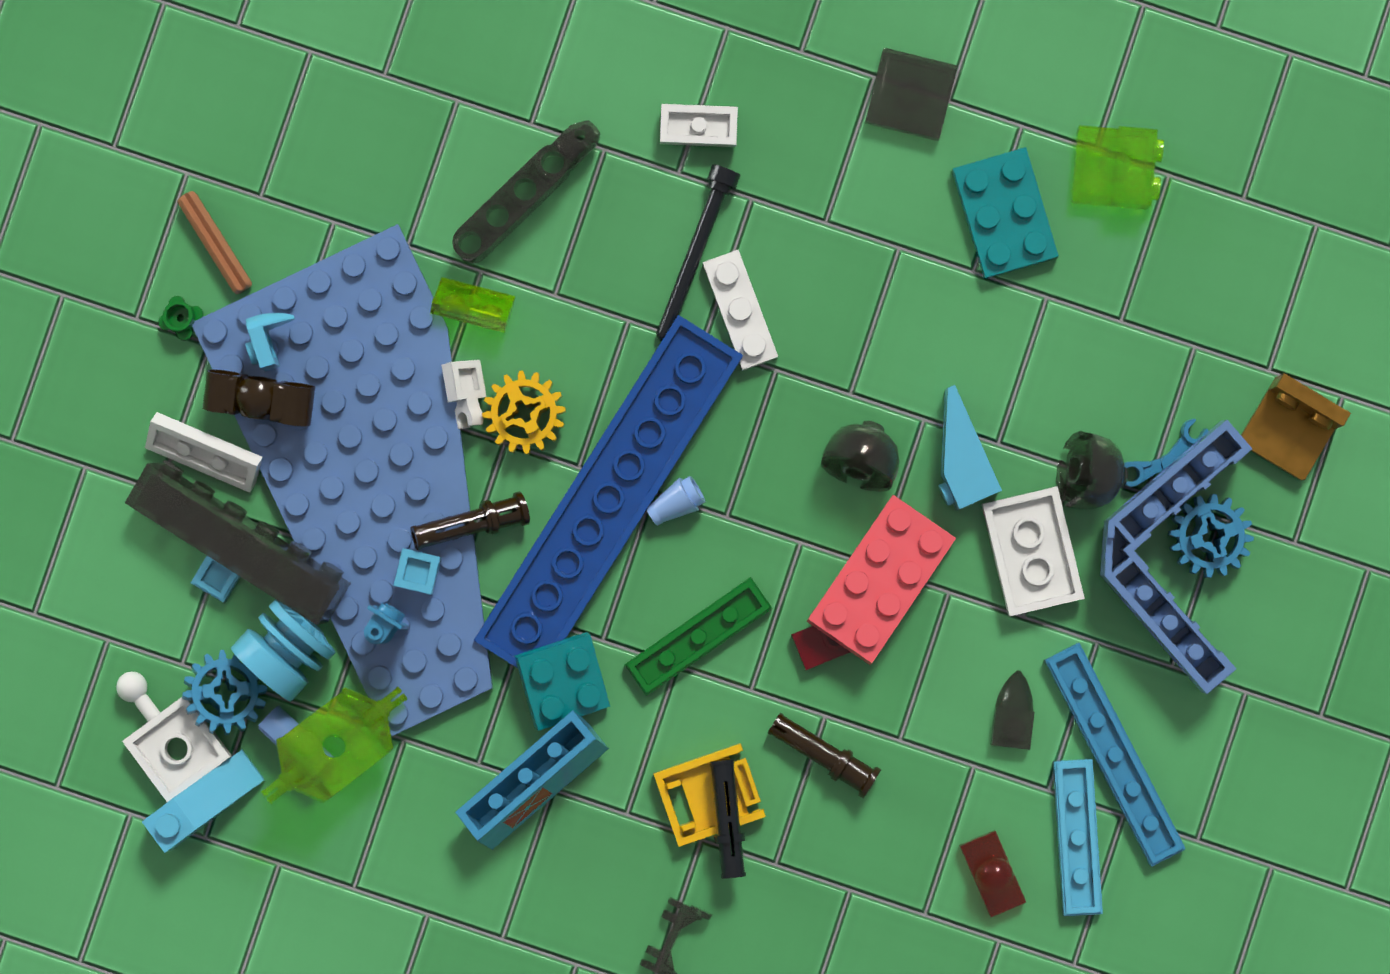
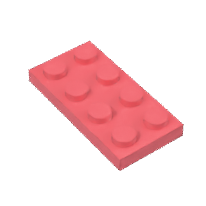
(881, 579)

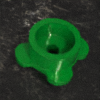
(170, 315)

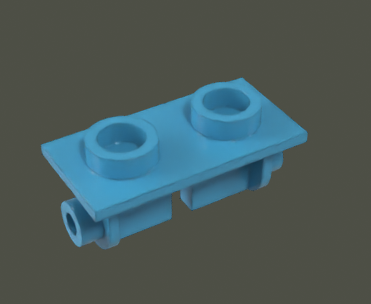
(383, 623)

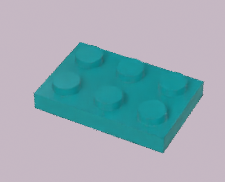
(1005, 213)

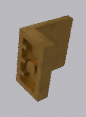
(1292, 426)

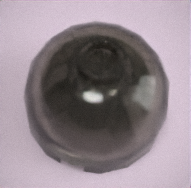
(863, 454)
(1091, 472)

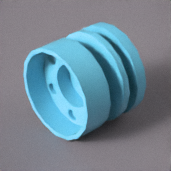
(283, 650)

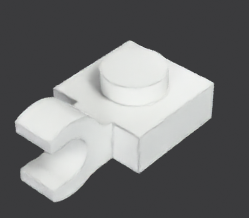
(465, 386)

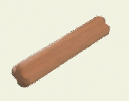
(214, 242)

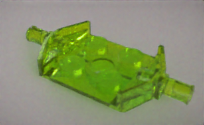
(353, 719)

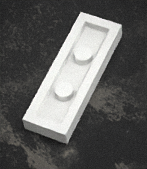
(740, 309)
(203, 452)

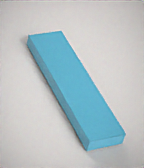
(1077, 837)

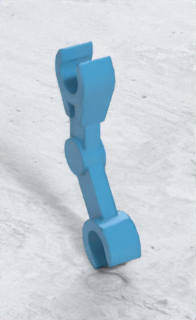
(1146, 469)

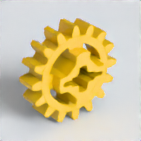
(516, 397)

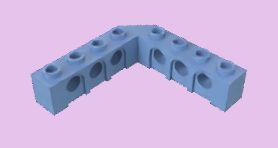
(1132, 527)

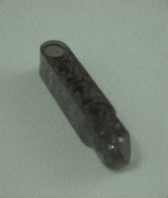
(567, 148)

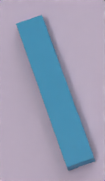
(1114, 754)

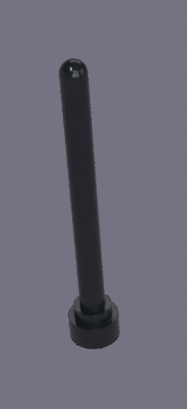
(720, 183)

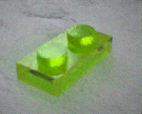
(472, 304)

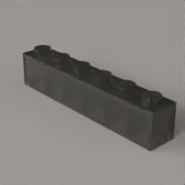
(238, 542)

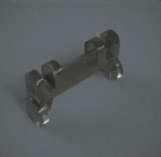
(686, 916)

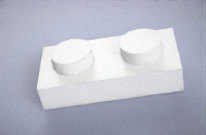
(698, 125)

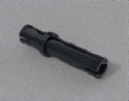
(723, 774)

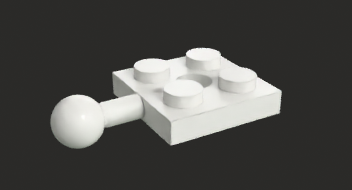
(151, 740)

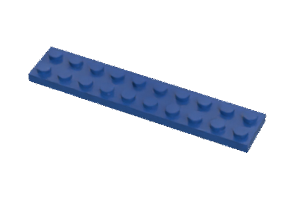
(611, 492)

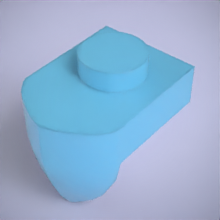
(261, 347)

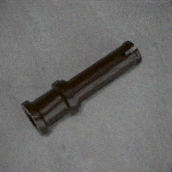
(488, 512)
(839, 763)

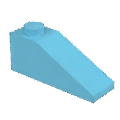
(963, 461)
(203, 801)

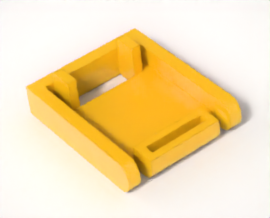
(698, 787)

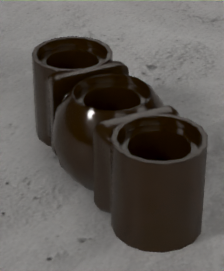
(259, 397)

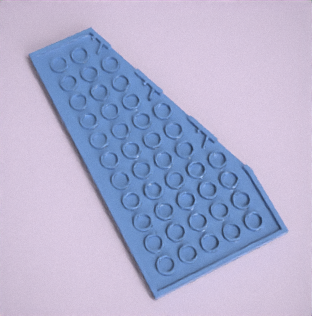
(371, 461)

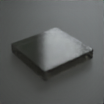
(911, 94)

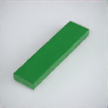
(698, 636)

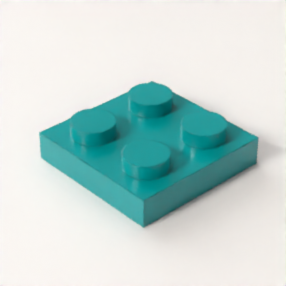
(561, 680)

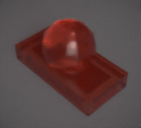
(992, 873)

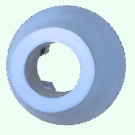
(676, 501)

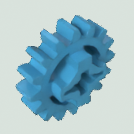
(1215, 553)
(206, 693)

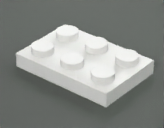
(1032, 551)

